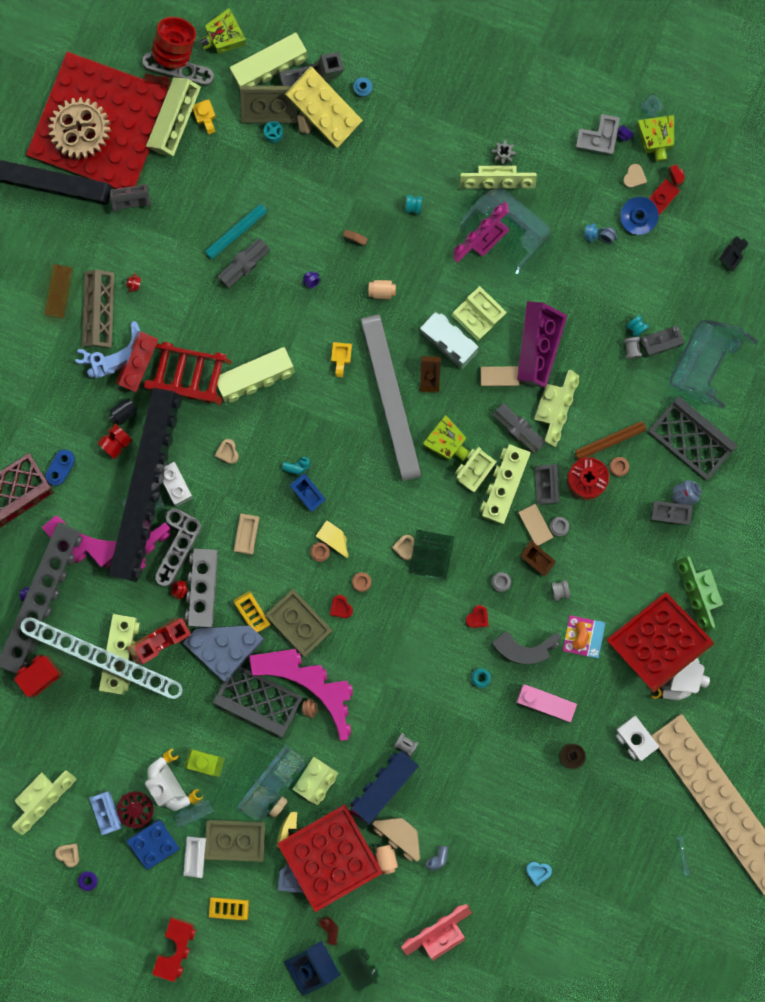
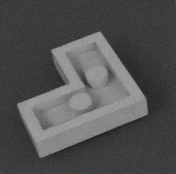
(600, 141)

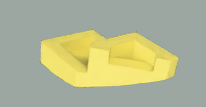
(334, 538)
(289, 823)

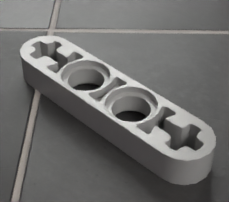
(177, 72)

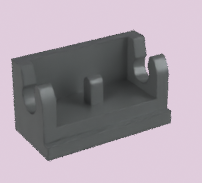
(130, 197)
(662, 341)
(547, 484)
(671, 512)

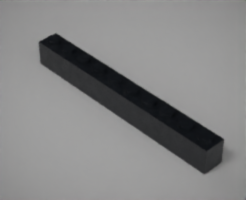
(145, 485)

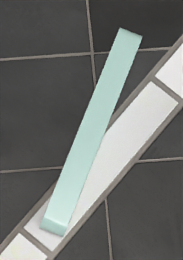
(92, 657)

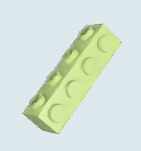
(269, 62)
(173, 116)
(255, 374)
(505, 485)
(120, 637)

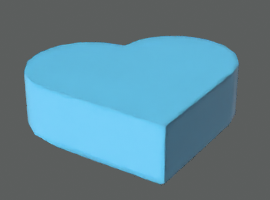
(538, 873)

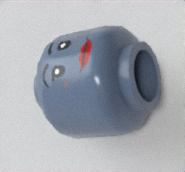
(686, 493)

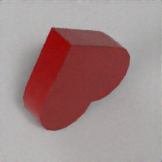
(340, 607)
(478, 617)

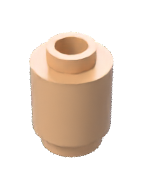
(382, 289)
(386, 859)

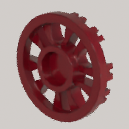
(135, 809)

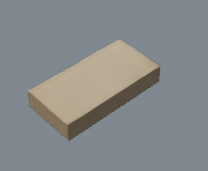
(499, 376)
(535, 525)
(246, 534)

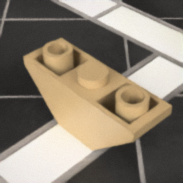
(400, 835)

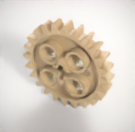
(76, 111)

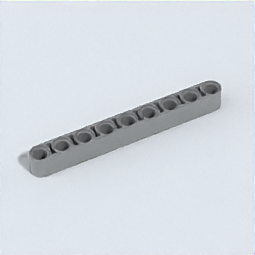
(391, 397)

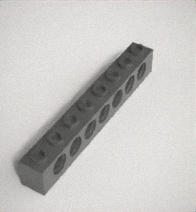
(73, 537)

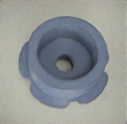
(608, 235)

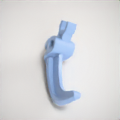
(105, 366)

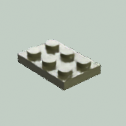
(267, 104)
(298, 622)
(235, 840)

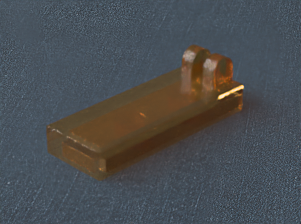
(58, 291)

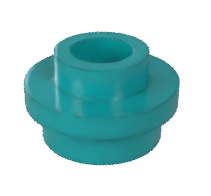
(487, 678)

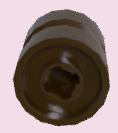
(572, 756)

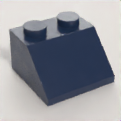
(312, 968)

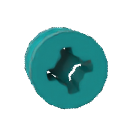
(271, 128)
(413, 204)
(637, 326)

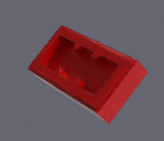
(664, 195)

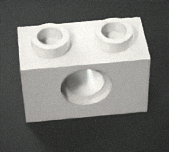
(176, 485)
(647, 744)

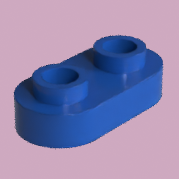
(60, 467)

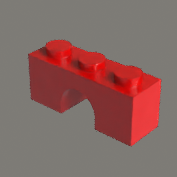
(140, 355)
(164, 636)
(170, 966)

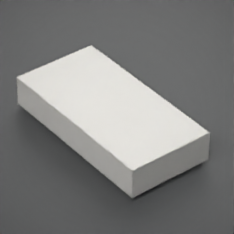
(194, 857)

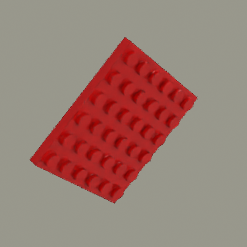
(130, 108)

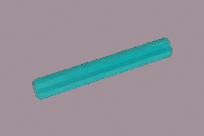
(236, 231)

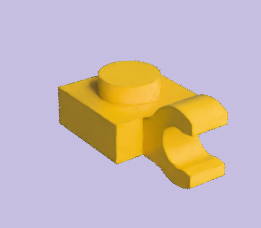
(204, 114)
(341, 355)

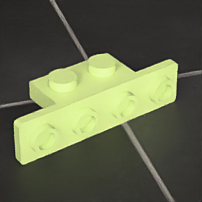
(497, 177)
(555, 405)
(39, 798)

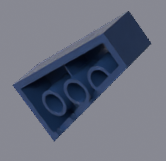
(382, 790)

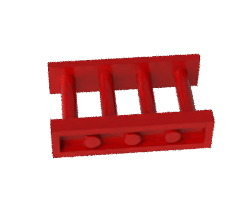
(192, 391)

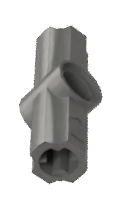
(243, 263)
(519, 428)

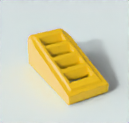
(244, 597)
(245, 908)

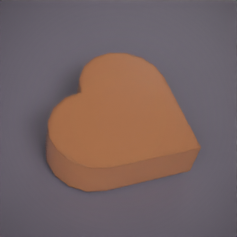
(355, 237)

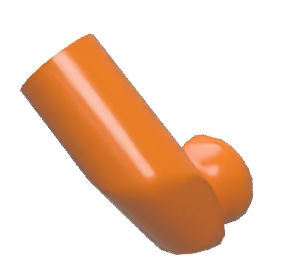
(582, 638)

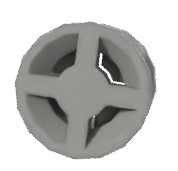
(560, 590)

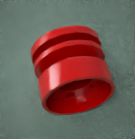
(173, 42)
(577, 483)

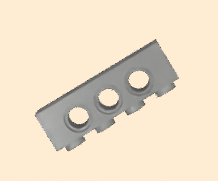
(205, 618)

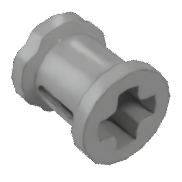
(632, 348)
(405, 745)

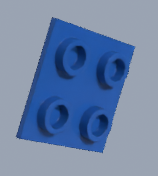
(153, 844)

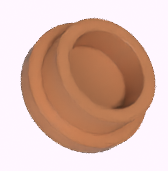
(320, 552)
(310, 708)

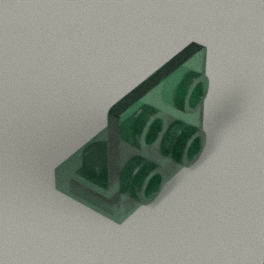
(431, 554)
(358, 968)

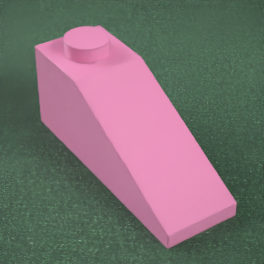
(546, 703)

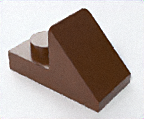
(430, 374)
(537, 558)

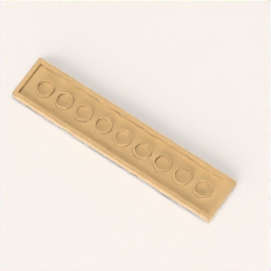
(715, 795)

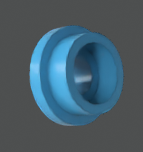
(362, 92)
(591, 232)

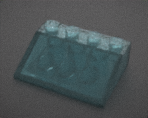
(271, 782)

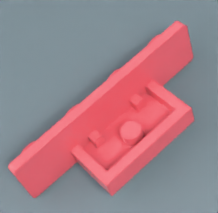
(440, 936)

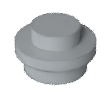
(559, 526)
(501, 581)

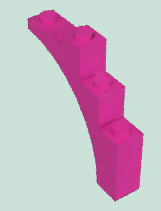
(104, 550)
(332, 695)

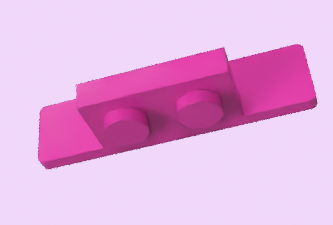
(486, 235)

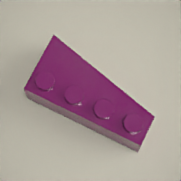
(539, 342)

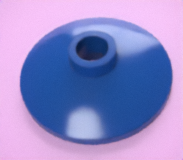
(637, 205)

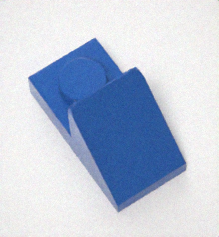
(307, 492)

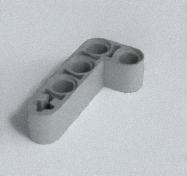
(174, 549)

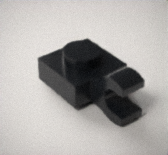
(732, 254)

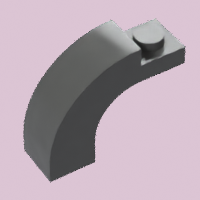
(328, 67)
(518, 654)

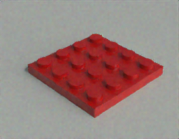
(660, 642)
(329, 858)

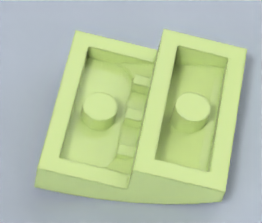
(478, 313)

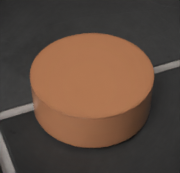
(619, 467)
(361, 582)

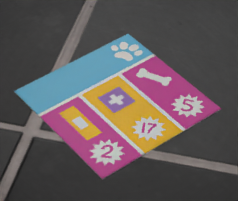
(595, 631)

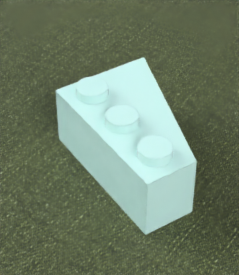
(449, 340)

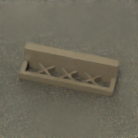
(94, 308)

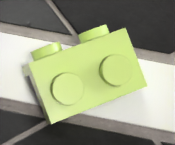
(475, 469)
(315, 781)

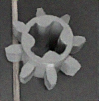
(504, 147)

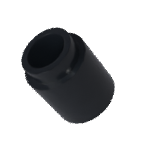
(122, 411)

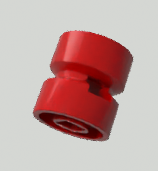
(114, 441)

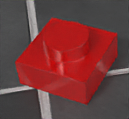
(676, 175)

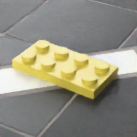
(323, 107)

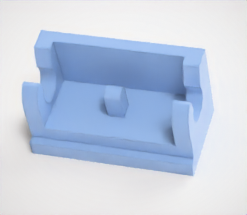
(105, 813)

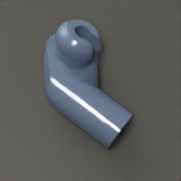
(438, 861)

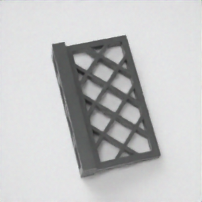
(704, 425)
(254, 718)

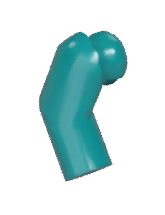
(297, 468)

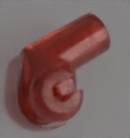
(163, 81)
(331, 928)

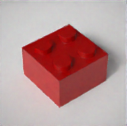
(38, 676)

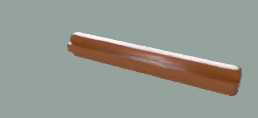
(610, 440)

